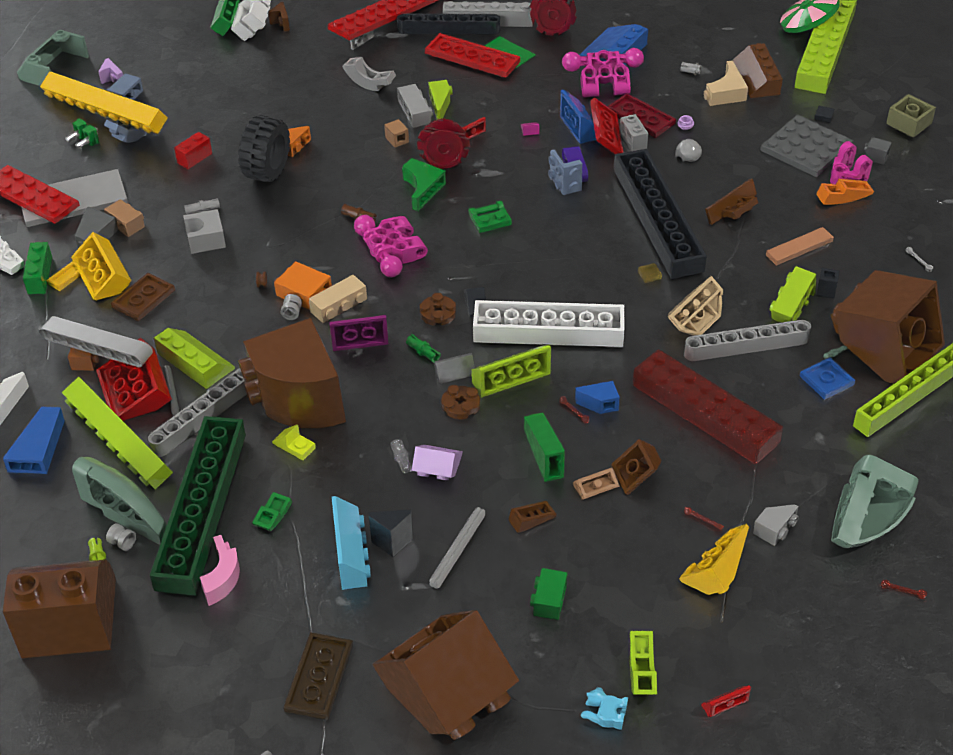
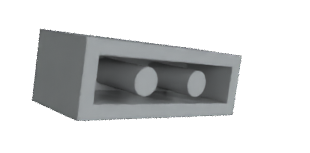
(414, 105)

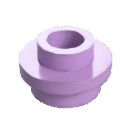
(685, 122)

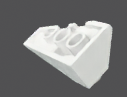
(10, 392)

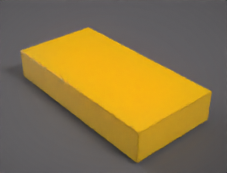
(64, 276)

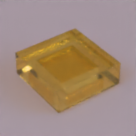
(649, 273)

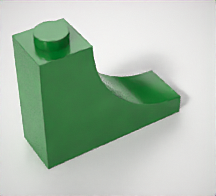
(425, 179)

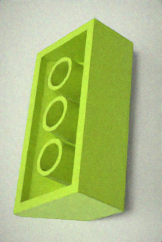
(192, 357)
(512, 371)

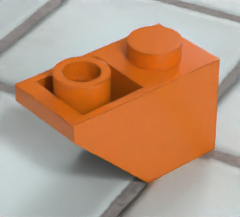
(298, 139)

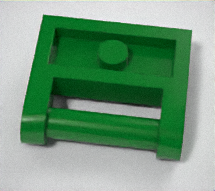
(492, 220)

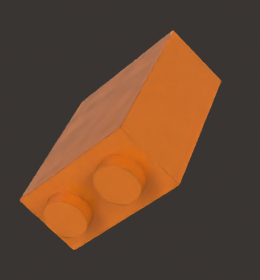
(302, 282)

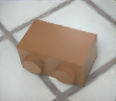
(127, 218)

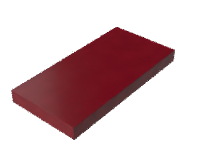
(652, 119)

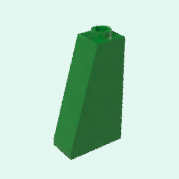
(545, 446)

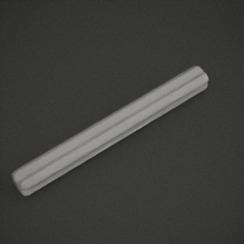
(457, 548)

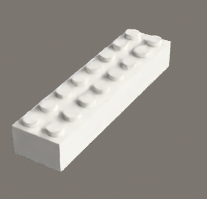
(548, 323)

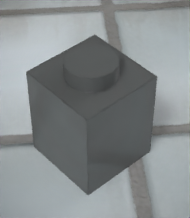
(877, 150)

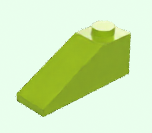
(440, 97)

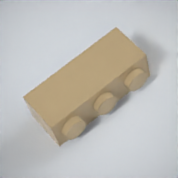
(337, 298)

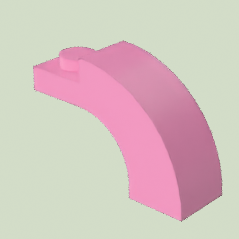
(225, 576)

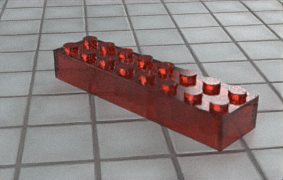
(707, 406)

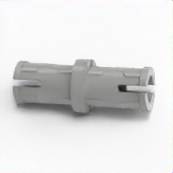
(202, 206)

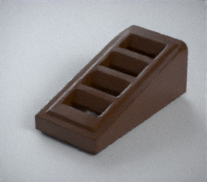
(522, 523)

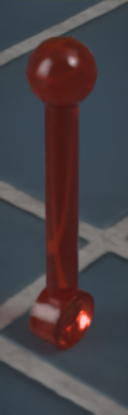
(585, 419)
(688, 511)
(921, 593)

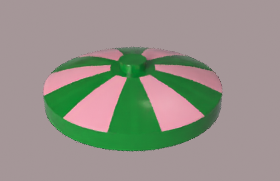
(808, 14)

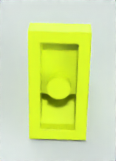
(294, 443)

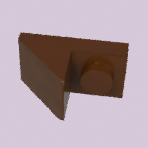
(279, 16)

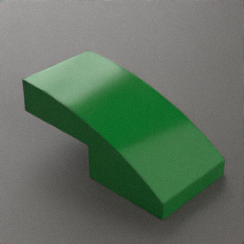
(272, 512)

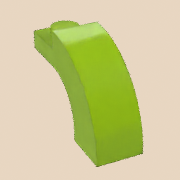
(642, 663)

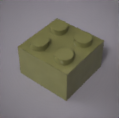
(911, 115)

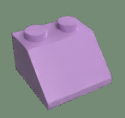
(436, 461)

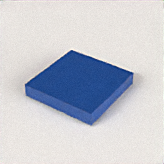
(827, 378)

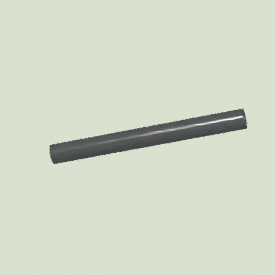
(171, 387)

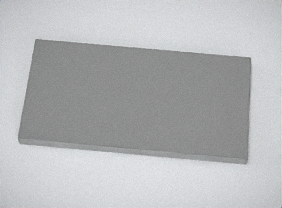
(92, 190)

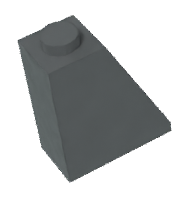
(96, 222)

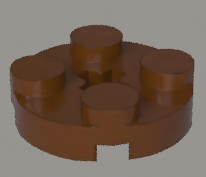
(435, 302)
(460, 393)

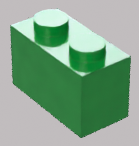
(550, 593)

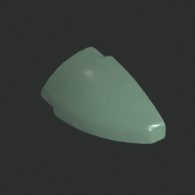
(118, 498)
(872, 502)

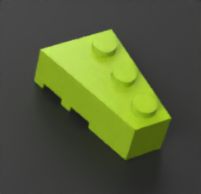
(793, 295)

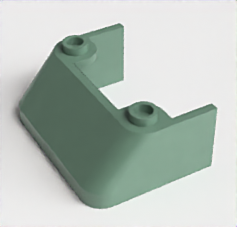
(35, 67)

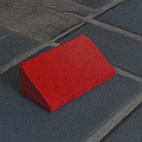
(475, 128)
(727, 700)

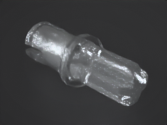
(401, 455)

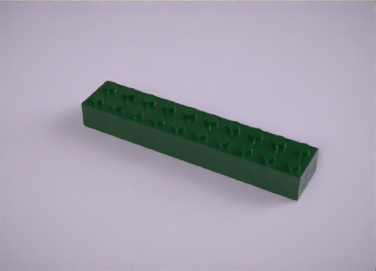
(198, 506)

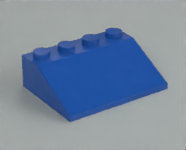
(619, 39)

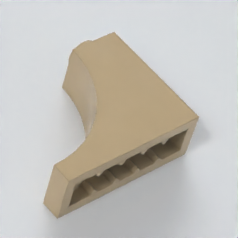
(727, 89)

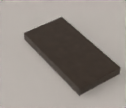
(318, 676)

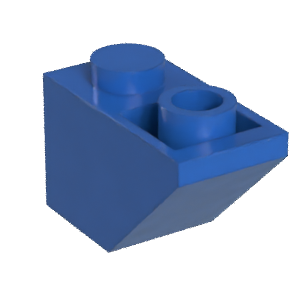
(598, 397)

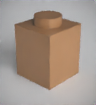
(396, 133)

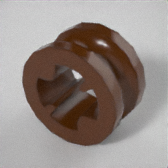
(261, 279)

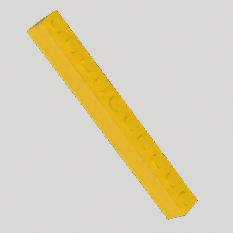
(103, 103)

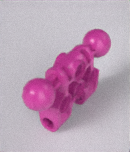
(594, 66)
(391, 242)

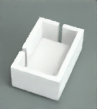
(250, 17)

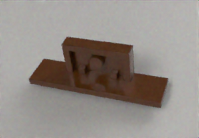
(734, 203)

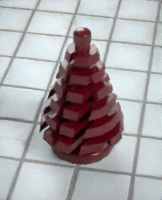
(553, 15)
(443, 143)

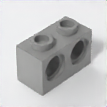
(633, 132)

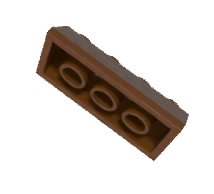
(759, 71)

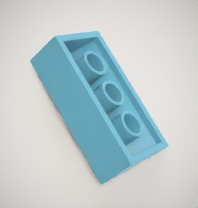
(350, 544)

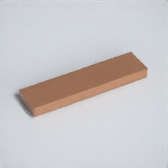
(799, 246)

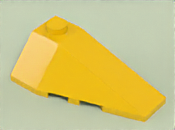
(719, 564)

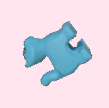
(608, 711)

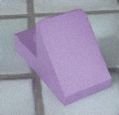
(109, 72)

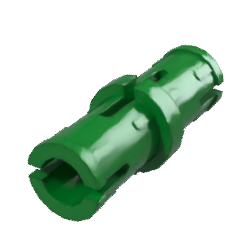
(423, 348)

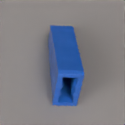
(37, 443)

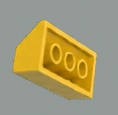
(103, 270)

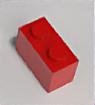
(193, 150)

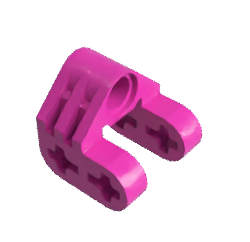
(844, 162)

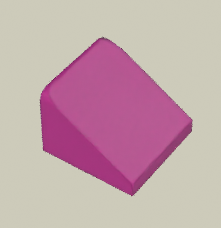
(530, 128)

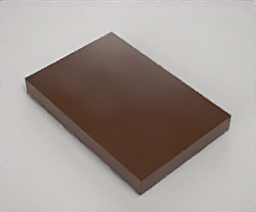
(143, 296)

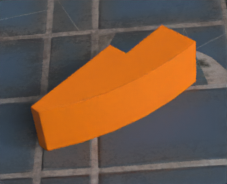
(843, 191)

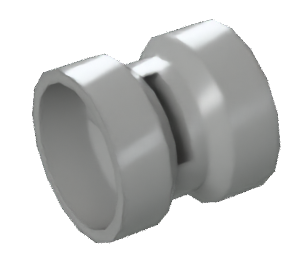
(291, 306)
(121, 537)

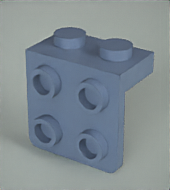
(565, 175)

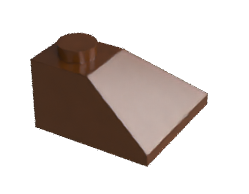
(636, 465)

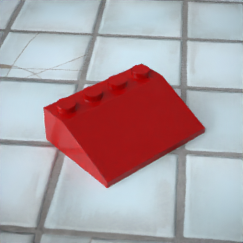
(133, 389)

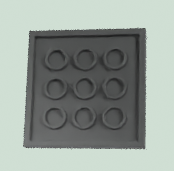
(805, 145)

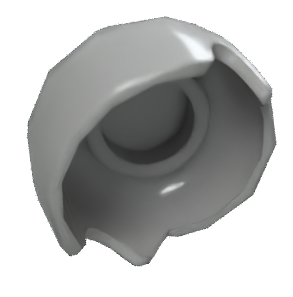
(688, 150)

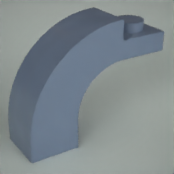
(124, 132)

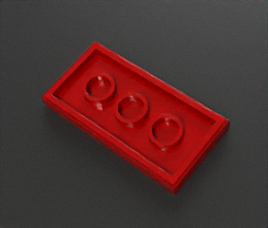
(606, 126)

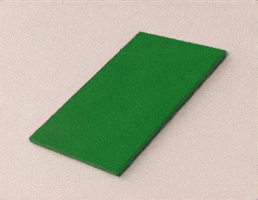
(509, 47)

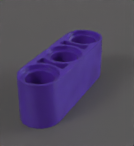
(573, 154)

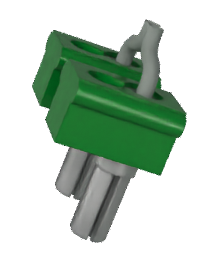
(83, 131)

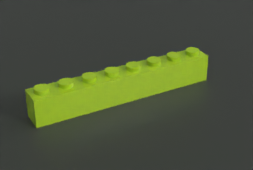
(905, 393)
(118, 434)

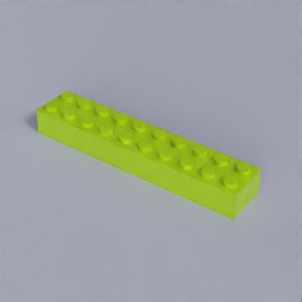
(824, 49)

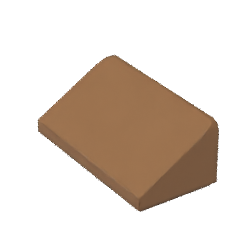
(596, 483)

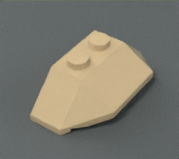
(698, 308)

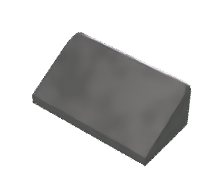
(454, 368)

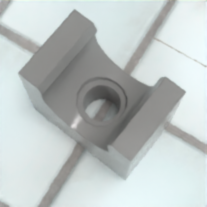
(204, 231)

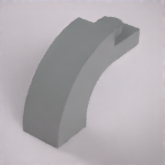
(365, 76)

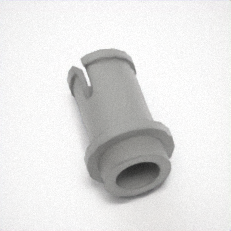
(691, 68)

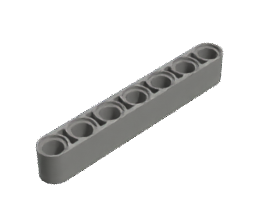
(747, 340)
(96, 341)
(190, 418)

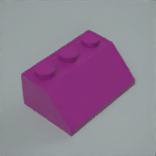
(359, 333)

